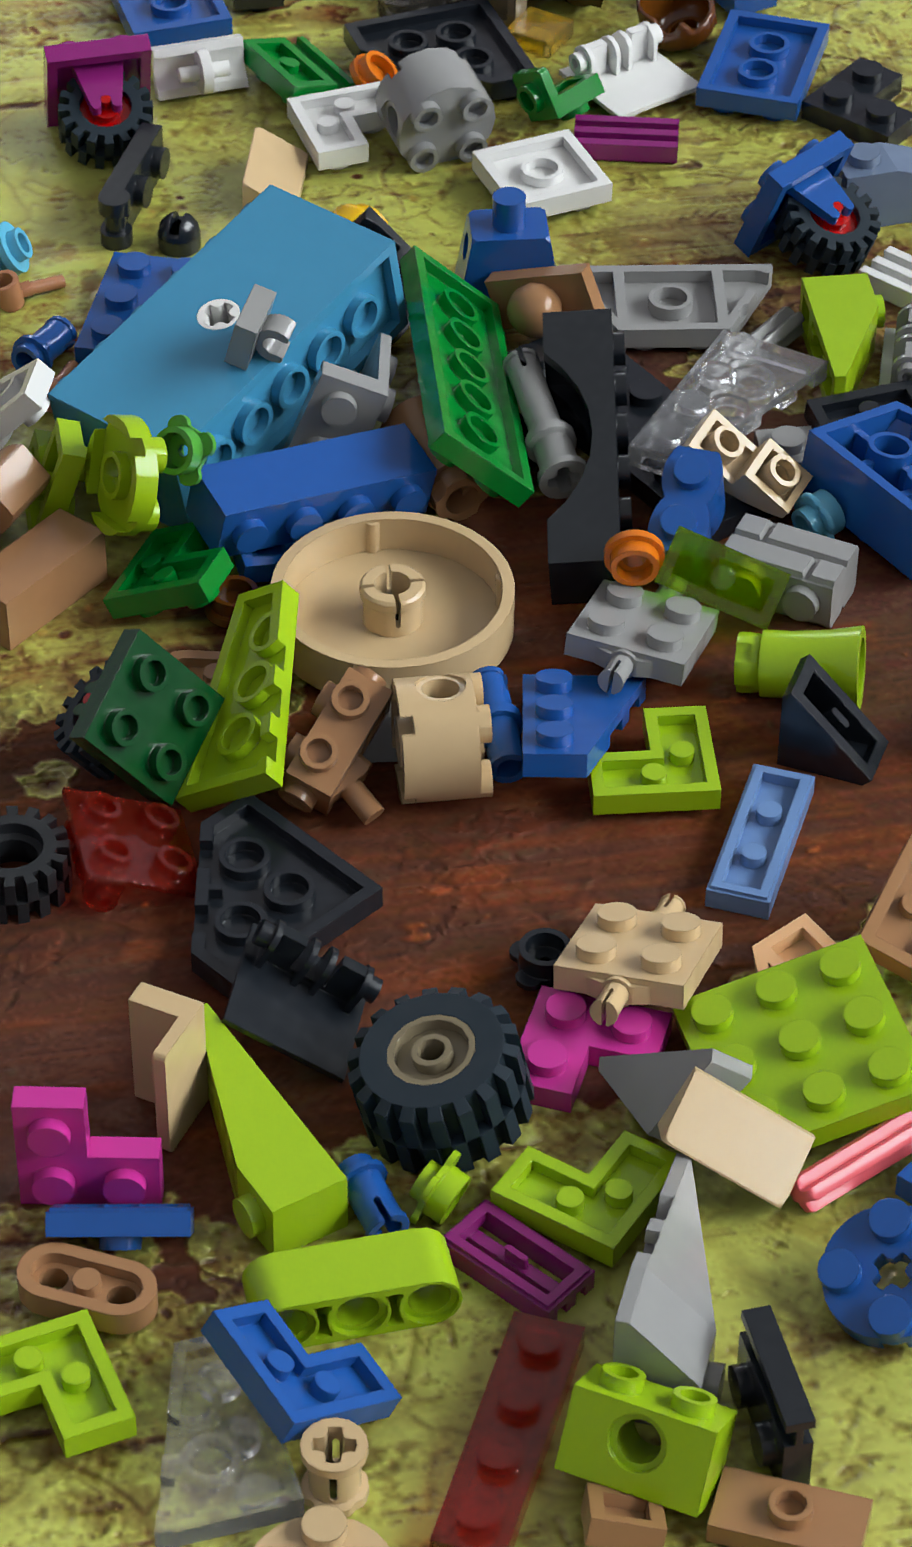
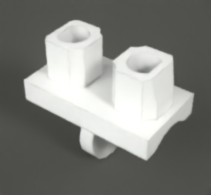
(198, 67)

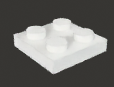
(549, 169)

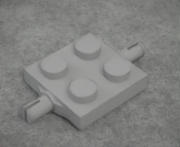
(640, 634)

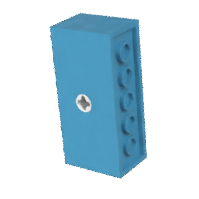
(171, 351)

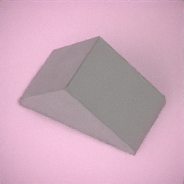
(652, 1080)

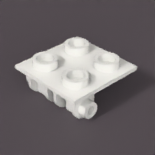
(631, 70)

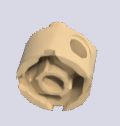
(441, 737)

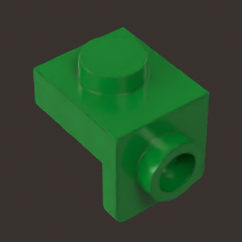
(548, 101)

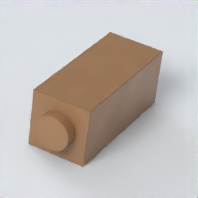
(48, 573)

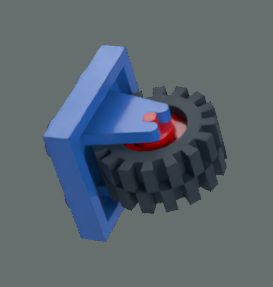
(812, 211)

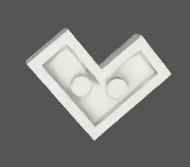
(334, 122)

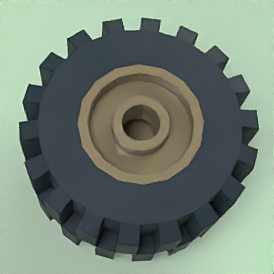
(440, 1079)

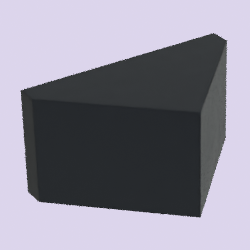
(825, 729)

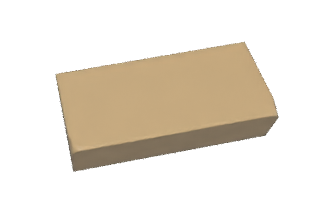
(273, 163)
(736, 1137)

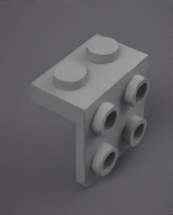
(345, 400)

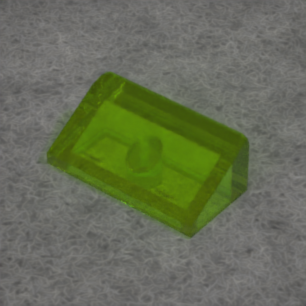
(722, 577)

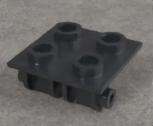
(299, 999)

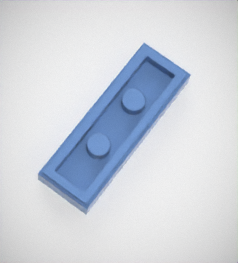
(760, 841)

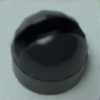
(179, 235)

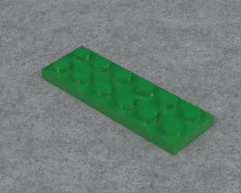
(462, 379)

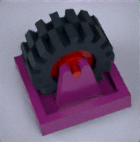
(98, 94)

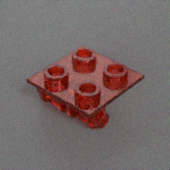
(127, 845)

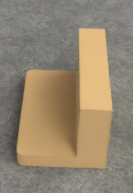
(169, 1058)

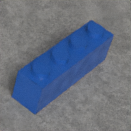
(296, 489)

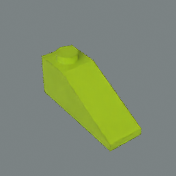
(841, 326)

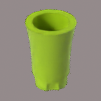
(769, 659)

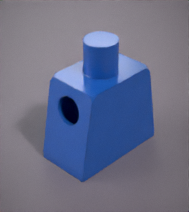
(503, 239)

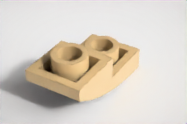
(756, 475)

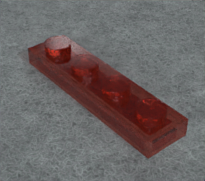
(510, 1434)

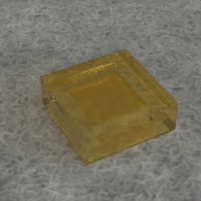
(541, 31)

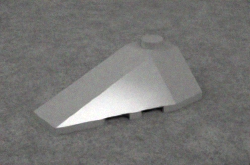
(667, 1304)

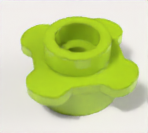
(439, 1189)

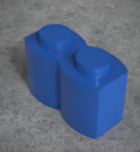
(691, 495)

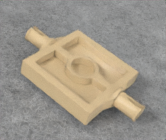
(638, 957)

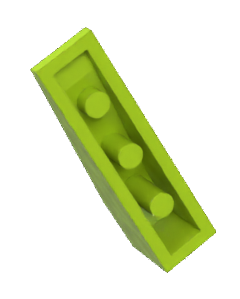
(278, 1171)

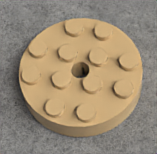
(364, 569)

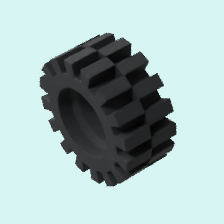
(49, 866)

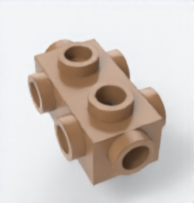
(331, 756)

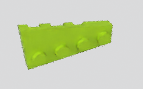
(255, 677)

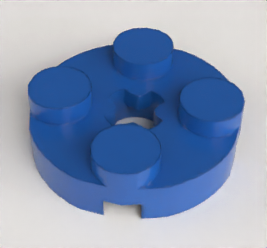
(852, 1269)

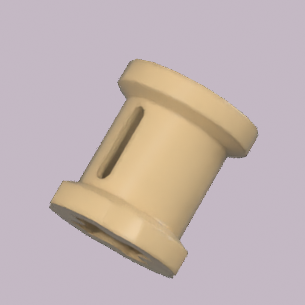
(318, 1459)

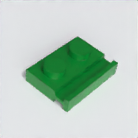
(293, 68)

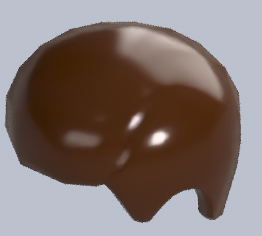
(682, 22)

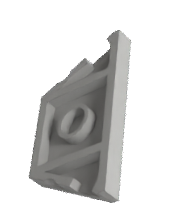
(680, 302)

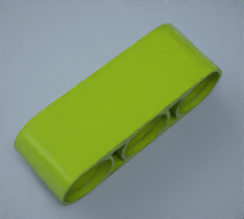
(358, 1285)

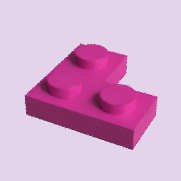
(565, 1040)
(67, 1165)

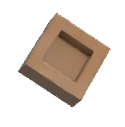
(620, 1519)

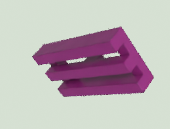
(628, 138)
(507, 1268)

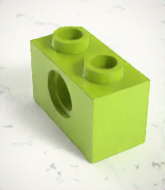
(605, 1447)

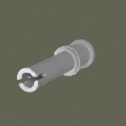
(549, 439)

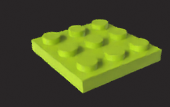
(818, 1038)

